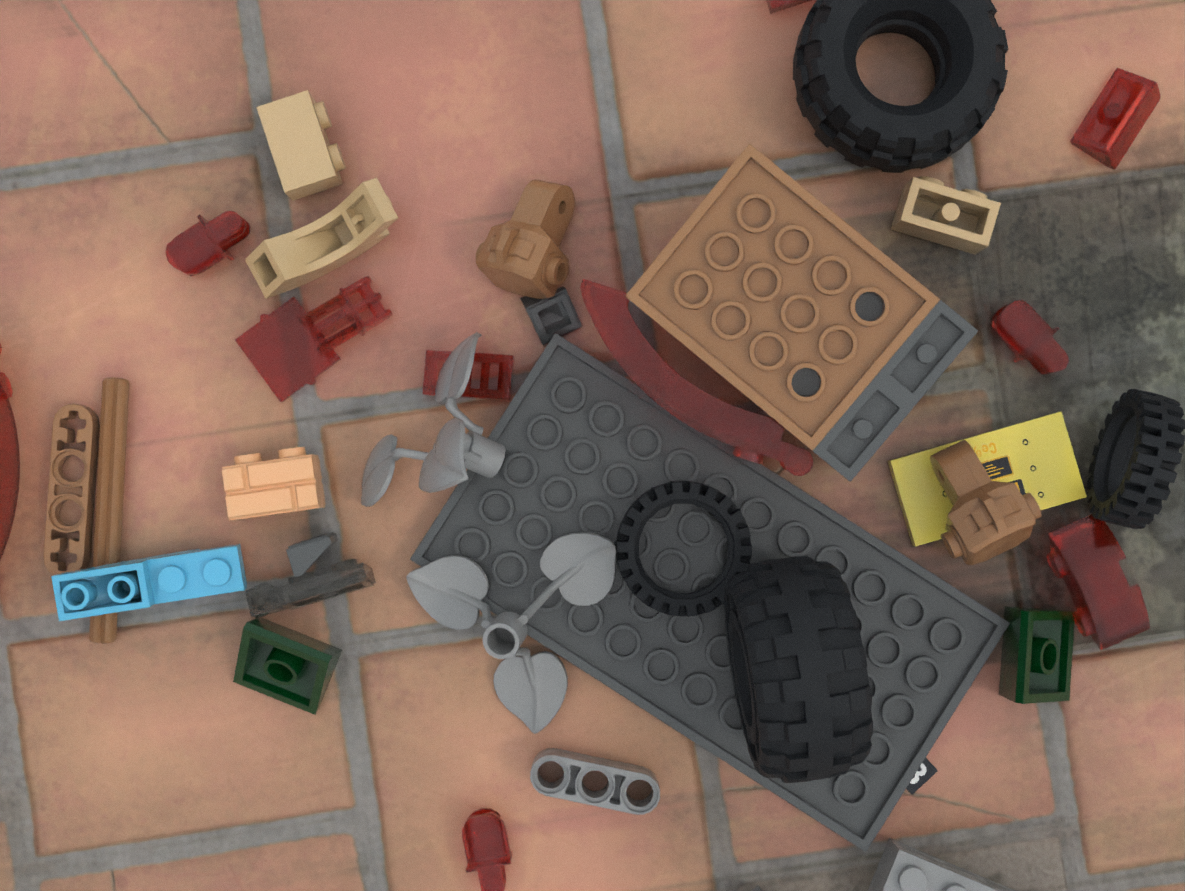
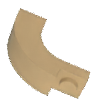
(324, 244)

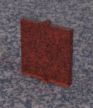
(285, 350)

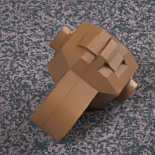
(525, 251)
(985, 513)

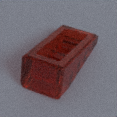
(505, 375)

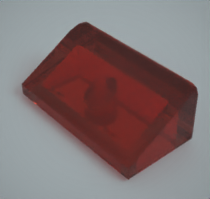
(1116, 117)

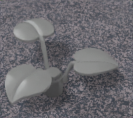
(453, 448)
(525, 684)

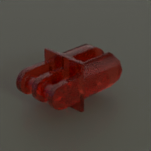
(206, 243)
(347, 314)
(1029, 337)
(487, 848)

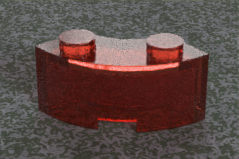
(1088, 563)

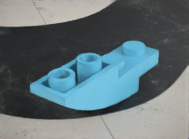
(149, 582)

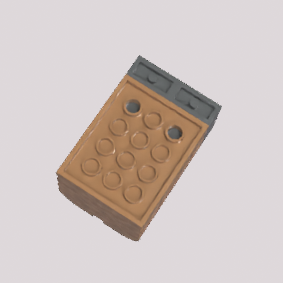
(801, 313)

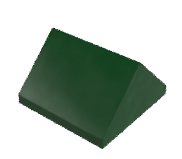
(1036, 655)
(285, 664)

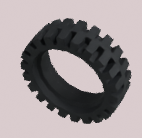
(1135, 459)
(646, 507)

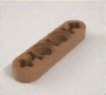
(62, 490)

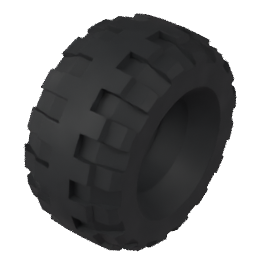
(967, 64)
(798, 669)

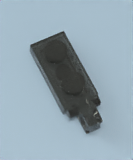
(307, 589)

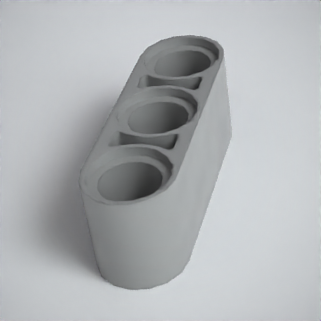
(612, 796)

